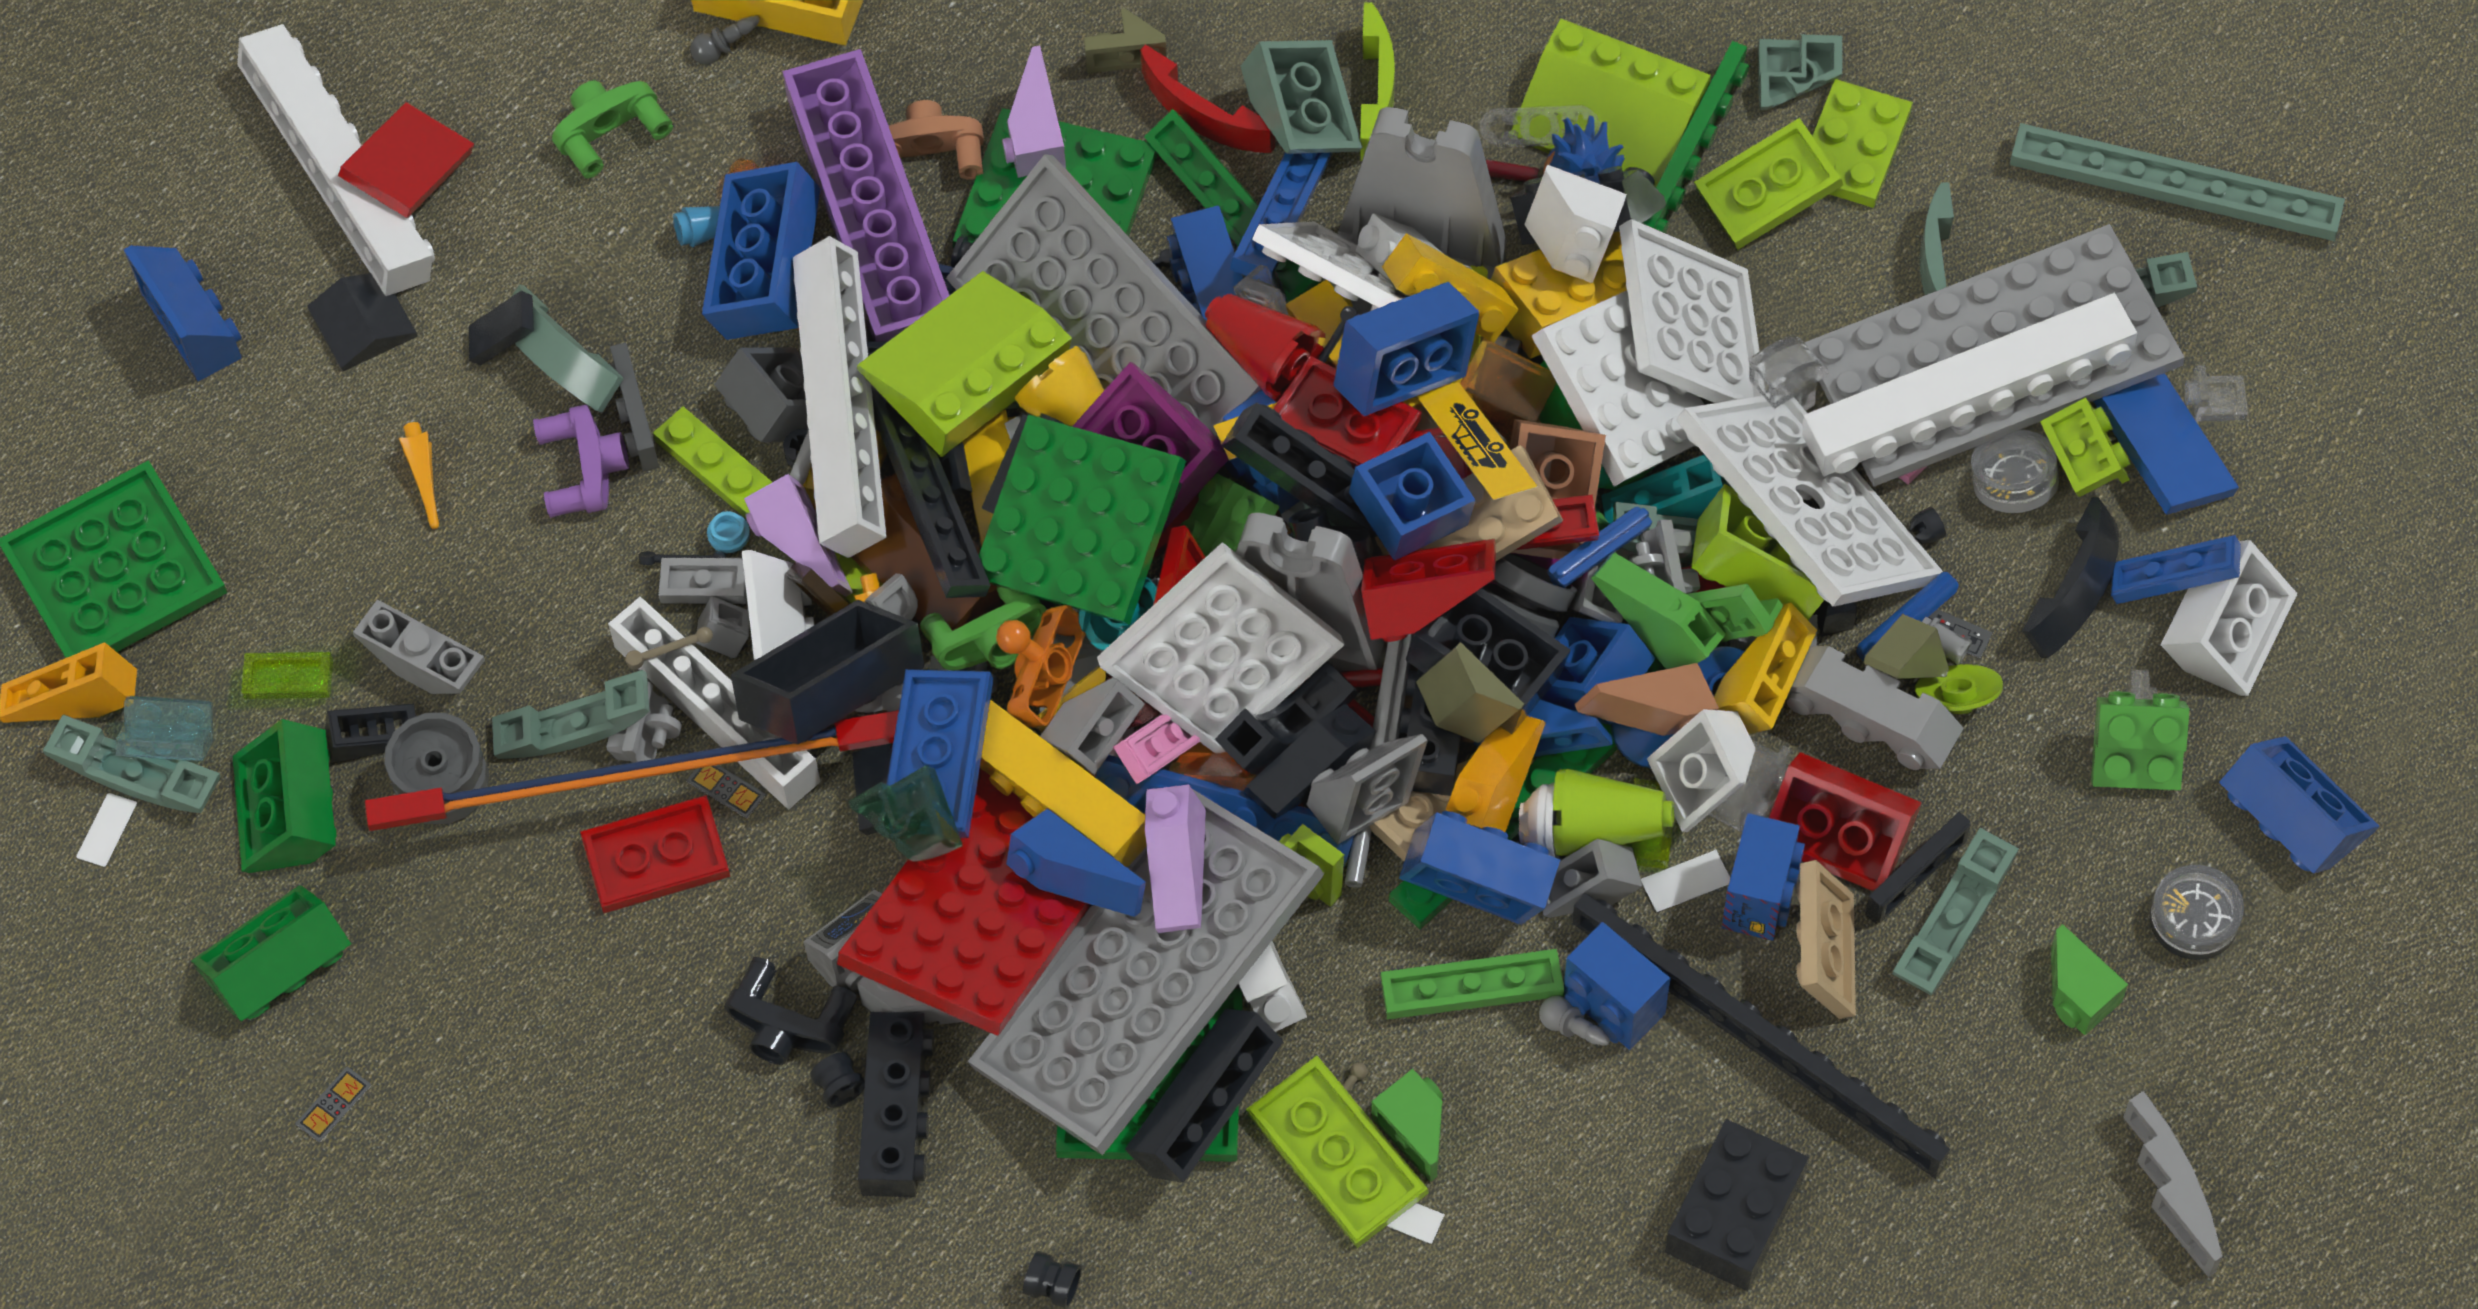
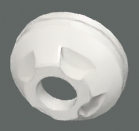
(1538, 818)

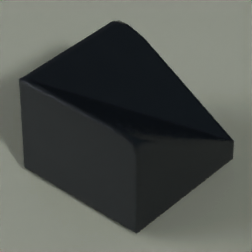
(1835, 618)

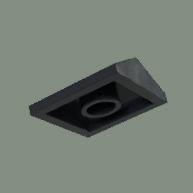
(360, 320)

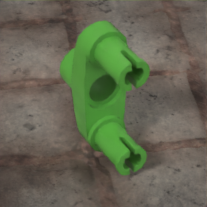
(602, 111)
(977, 639)

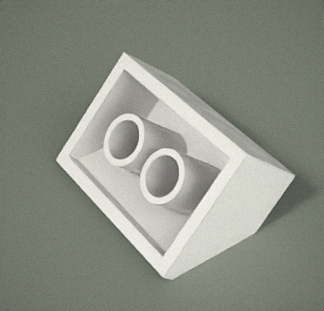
(773, 602)
(2231, 624)

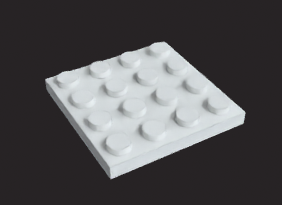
(1327, 256)
(1689, 315)
(1599, 376)
(1220, 646)

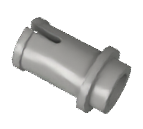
(1954, 645)

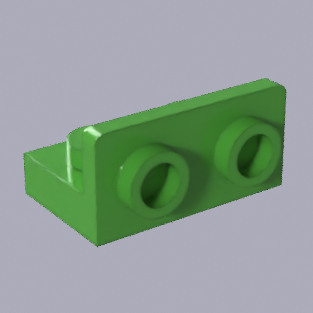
(1739, 611)

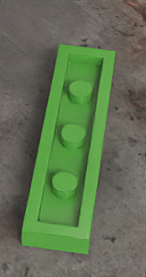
(1472, 984)

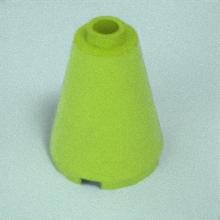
(1607, 810)

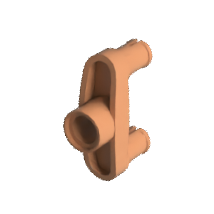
(932, 133)

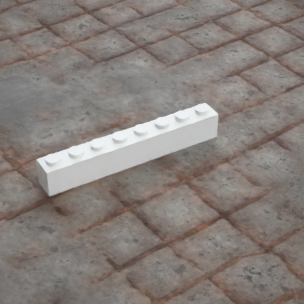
(322, 143)
(1969, 385)
(838, 398)

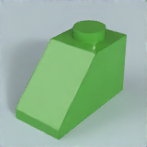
(2082, 983)
(1412, 1119)

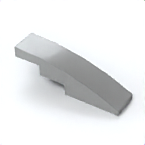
(2179, 1195)

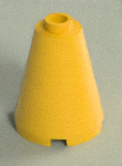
(1063, 389)

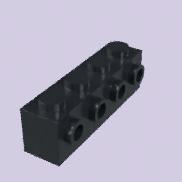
(1296, 464)
(1442, 749)
(1204, 1095)
(893, 1104)

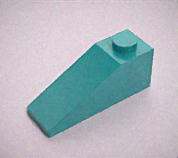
(1674, 491)

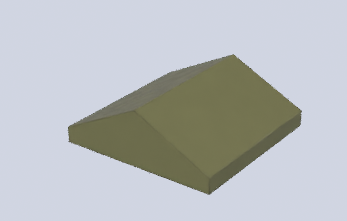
(1466, 695)

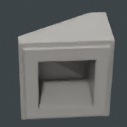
(728, 626)

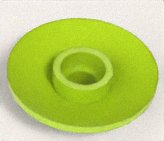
(1963, 688)

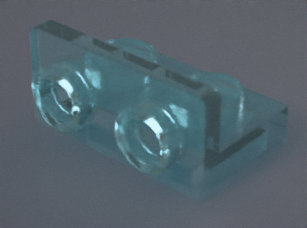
(166, 728)

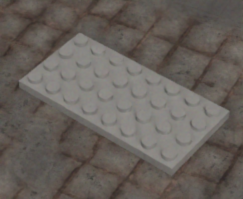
(1104, 293)
(1983, 311)
(1131, 999)

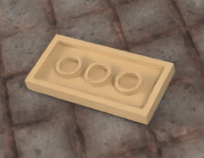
(1507, 520)

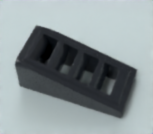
(352, 719)

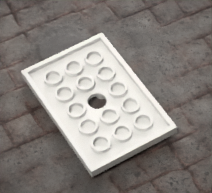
(1847, 546)

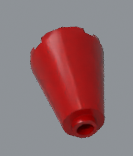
(1263, 341)

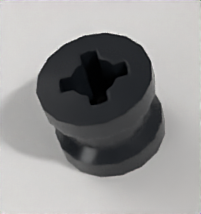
(838, 1079)

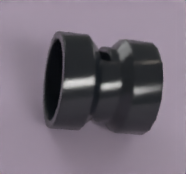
(1052, 1279)

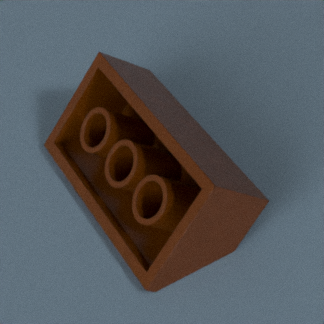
(906, 554)

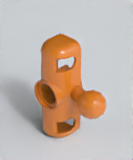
(1040, 665)

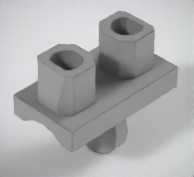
(1660, 556)
(647, 734)

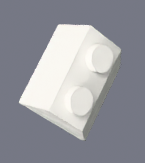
(1573, 221)
(1703, 764)

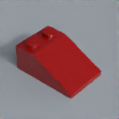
(1422, 586)

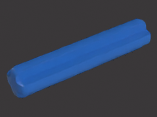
(1593, 552)
(1918, 607)

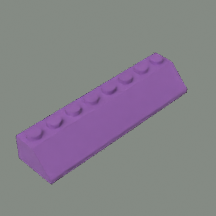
(865, 190)

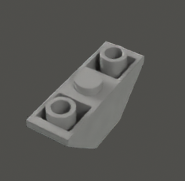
(417, 651)

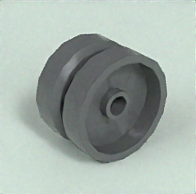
(1529, 592)
(436, 753)

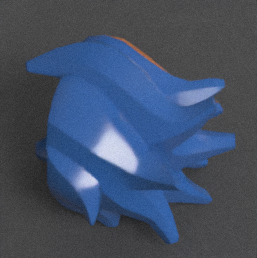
(1583, 150)

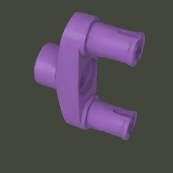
(597, 455)

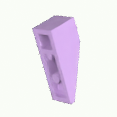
(1033, 120)
(789, 521)
(1175, 856)

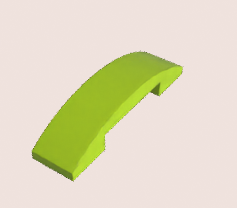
(1376, 46)

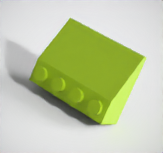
(1631, 89)
(965, 360)

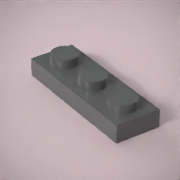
(631, 409)

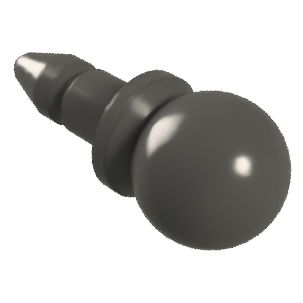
(708, 47)

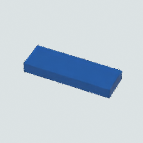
(2176, 569)

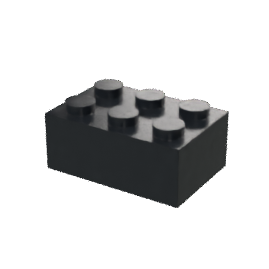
(1502, 640)
(1736, 1204)

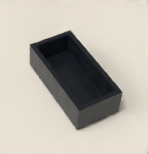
(827, 671)

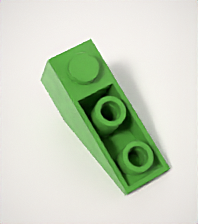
(1662, 616)

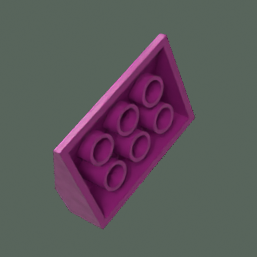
(1147, 415)

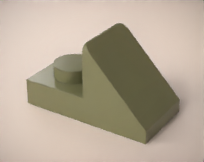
(1122, 50)

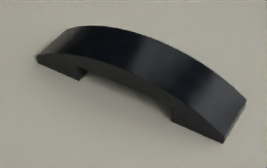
(2059, 618)

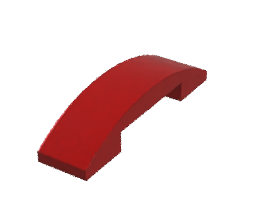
(1241, 131)

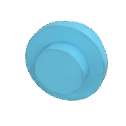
(728, 532)

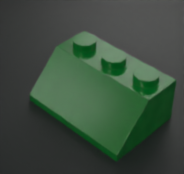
(284, 798)
(272, 953)

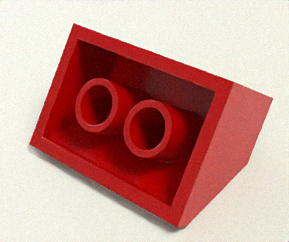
(1845, 820)

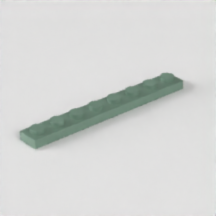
(2177, 182)

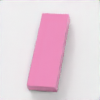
(1153, 747)

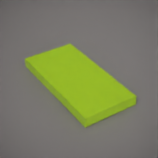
(1337, 1151)

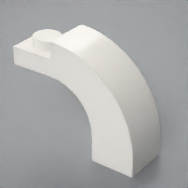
(1271, 991)

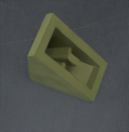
(1909, 651)

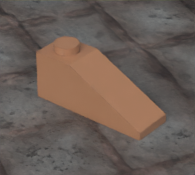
(1651, 701)

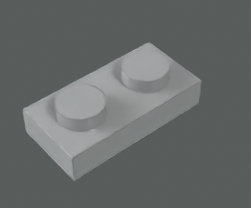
(700, 578)

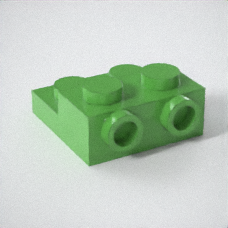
(1223, 513)
(2139, 741)

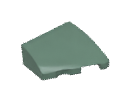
(1796, 66)

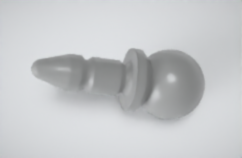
(1560, 1016)

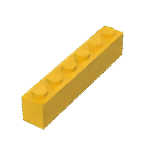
(1048, 779)

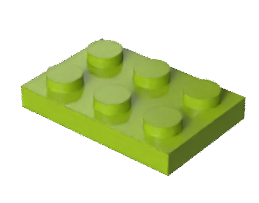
(1860, 138)
(1768, 183)

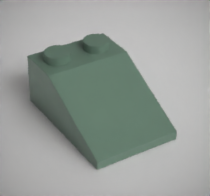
(1301, 96)

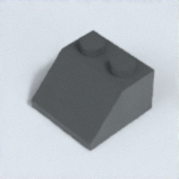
(766, 391)

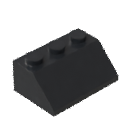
(1640, 202)

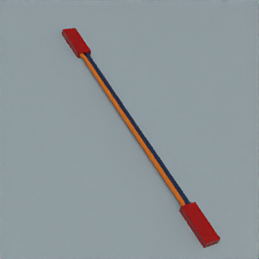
(431, 806)

